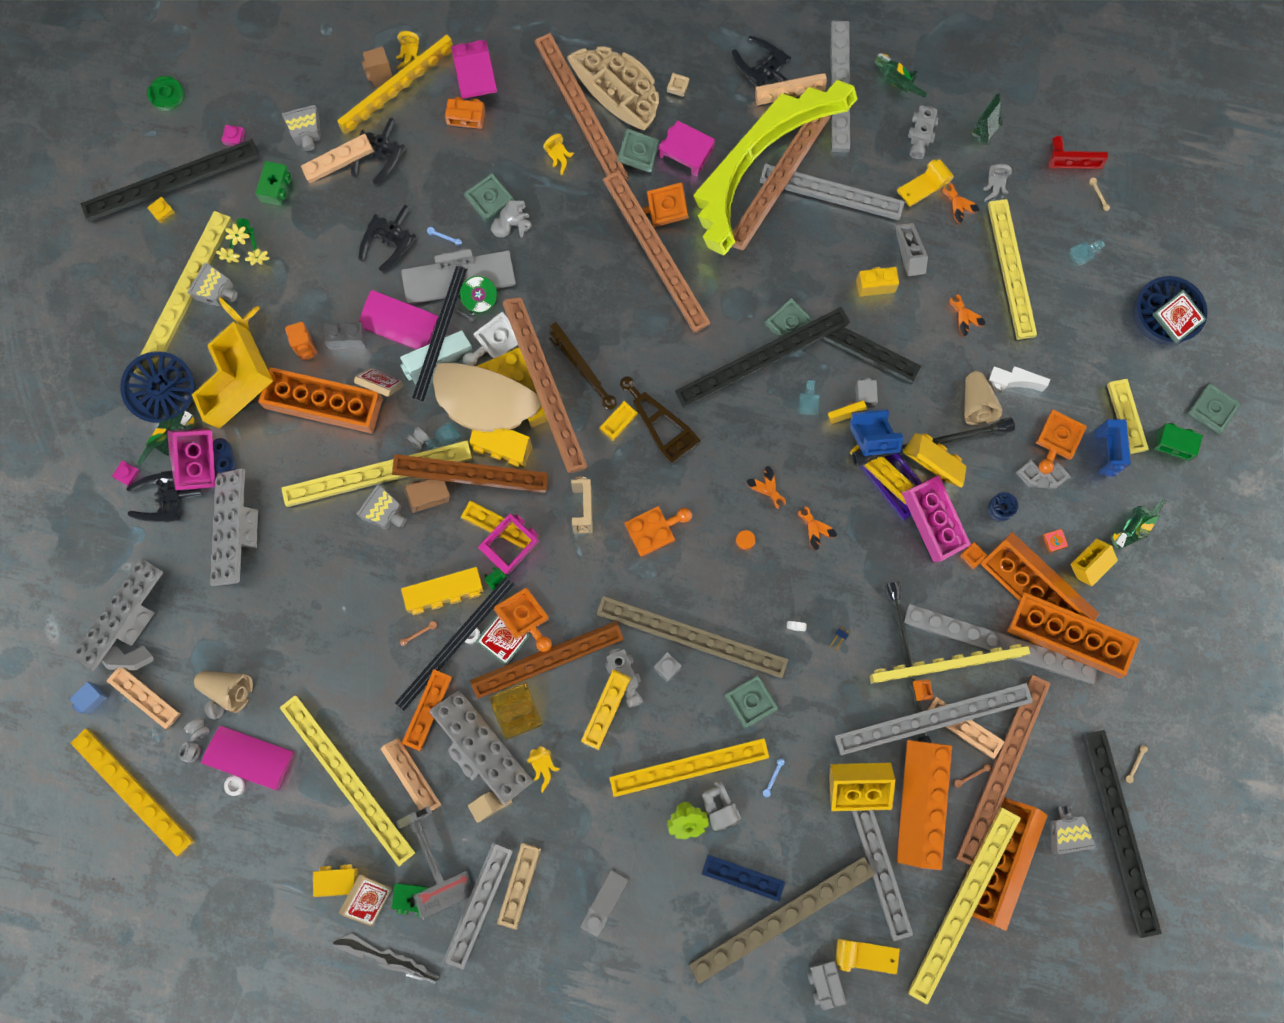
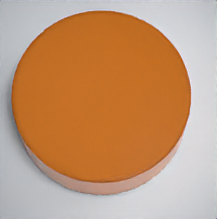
(745, 540)

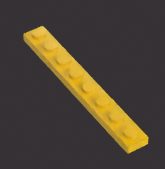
(395, 84)
(689, 767)
(132, 792)

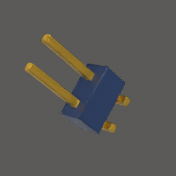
(842, 635)

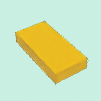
(846, 412)
(618, 421)

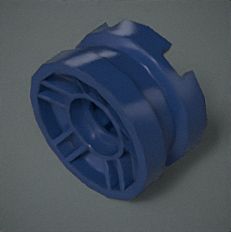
(1010, 503)

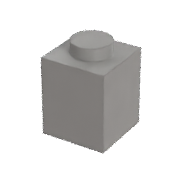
(867, 391)
(667, 667)

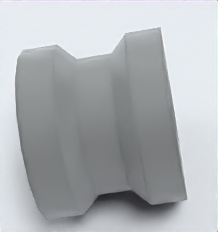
(418, 438)
(197, 729)

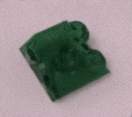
(989, 121)

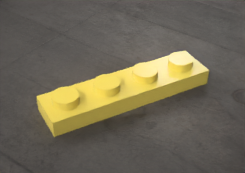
(1125, 409)

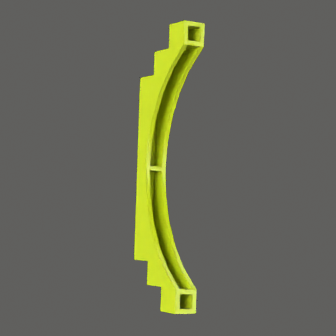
(782, 116)

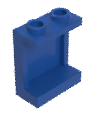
(875, 433)
(1117, 446)

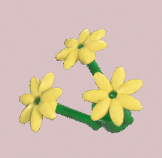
(242, 230)

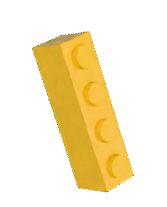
(442, 590)

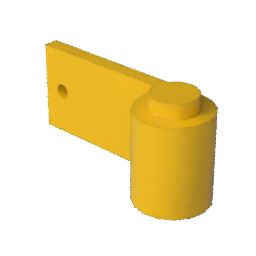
(929, 182)
(866, 956)

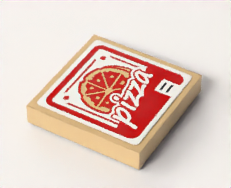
(379, 382)
(365, 900)

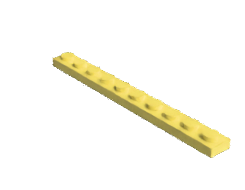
(180, 298)
(365, 476)
(348, 780)
(963, 905)

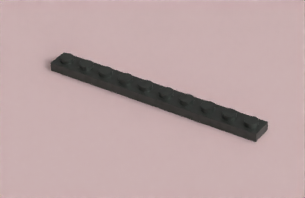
(170, 180)
(762, 357)
(1122, 834)

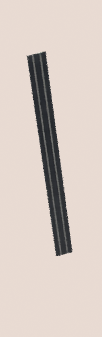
(439, 334)
(454, 643)

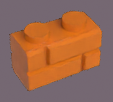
(465, 113)
(301, 340)

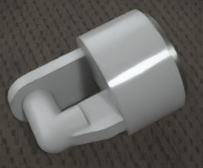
(723, 816)

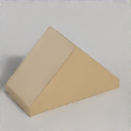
(486, 806)

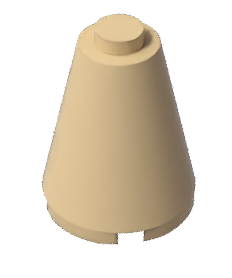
(980, 400)
(225, 688)

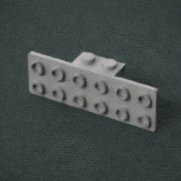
(433, 280)
(232, 528)
(122, 618)
(479, 749)

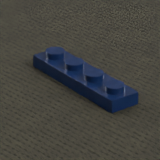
(743, 878)

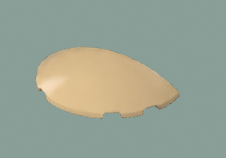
(618, 84)
(482, 397)

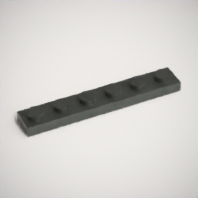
(875, 354)

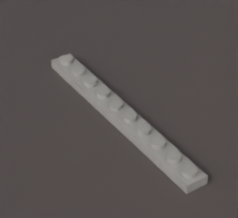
(988, 640)
(933, 719)

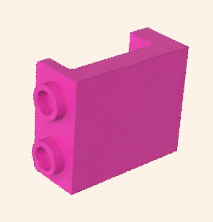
(687, 146)

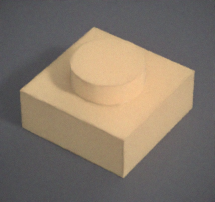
(678, 84)

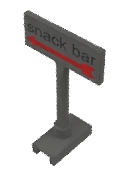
(445, 892)

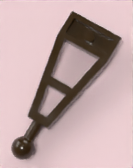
(560, 339)
(677, 446)

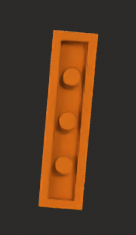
(422, 719)

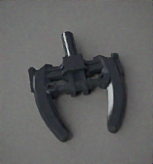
(770, 69)
(381, 144)
(392, 231)
(170, 496)

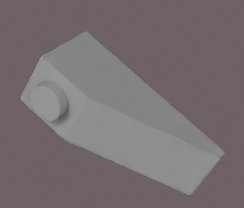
(912, 249)
(604, 903)

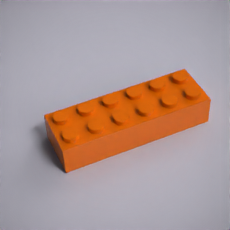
(321, 400)

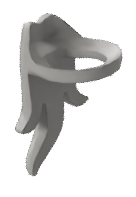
(997, 180)

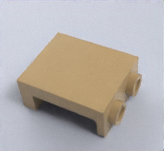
(585, 523)

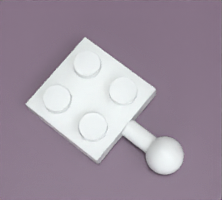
(495, 339)

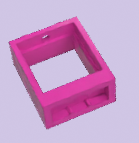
(495, 557)

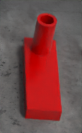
(1075, 159)

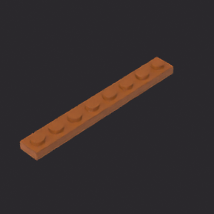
(469, 473)
(545, 661)

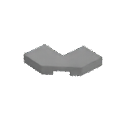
(1034, 478)
(132, 661)

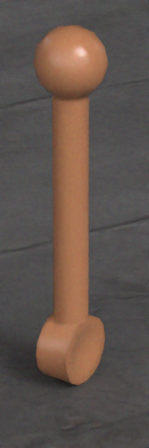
(432, 625)
(958, 783)

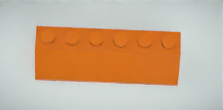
(1026, 572)
(1073, 635)
(924, 804)
(1009, 875)

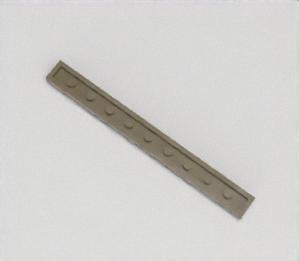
(692, 637)
(781, 920)

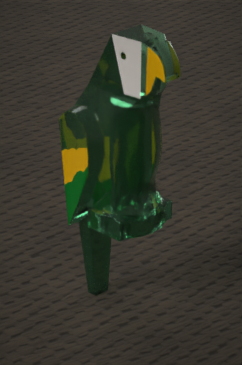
(897, 75)
(159, 438)
(1137, 526)

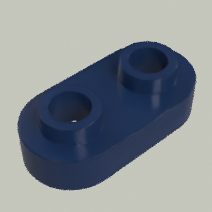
(223, 455)

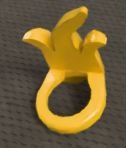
(409, 47)
(556, 151)
(241, 321)
(541, 762)

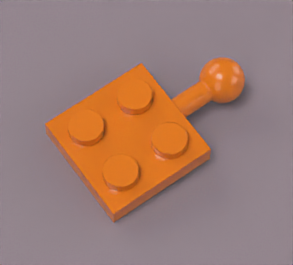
(667, 204)
(1061, 437)
(652, 531)
(523, 615)

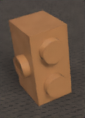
(376, 66)
(426, 494)

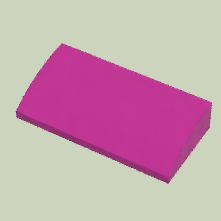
(398, 320)
(936, 519)
(248, 757)

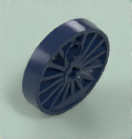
(1159, 300)
(137, 406)

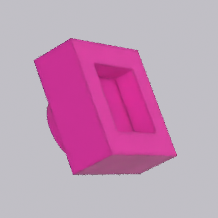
(233, 135)
(125, 473)

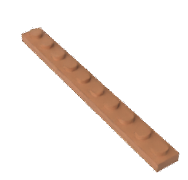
(579, 106)
(777, 181)
(656, 252)
(545, 385)
(1003, 770)

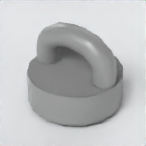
(214, 710)
(187, 752)

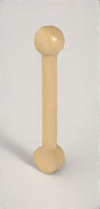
(1093, 181)
(1129, 778)

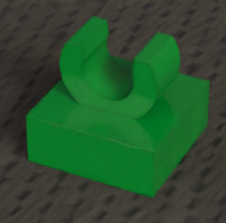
(494, 578)

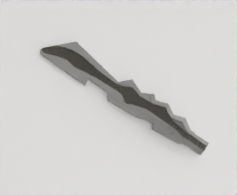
(356, 946)

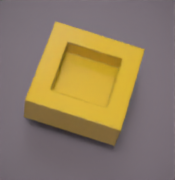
(160, 209)

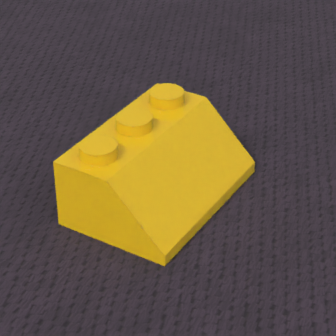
(503, 445)
(936, 459)
(861, 786)

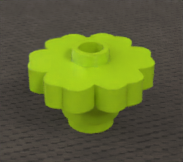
(687, 821)

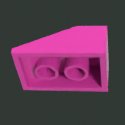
(474, 69)
(192, 458)

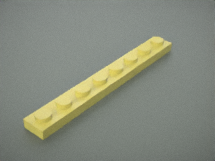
(1012, 269)
(957, 661)

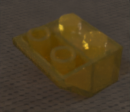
(515, 711)

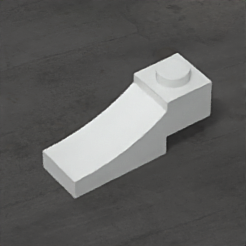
(1017, 377)

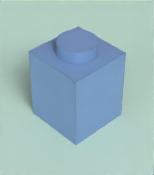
(88, 698)

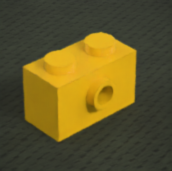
(877, 281)
(1094, 562)
(334, 882)

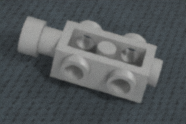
(922, 132)
(632, 696)

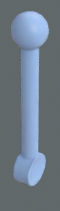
(431, 231)
(780, 762)

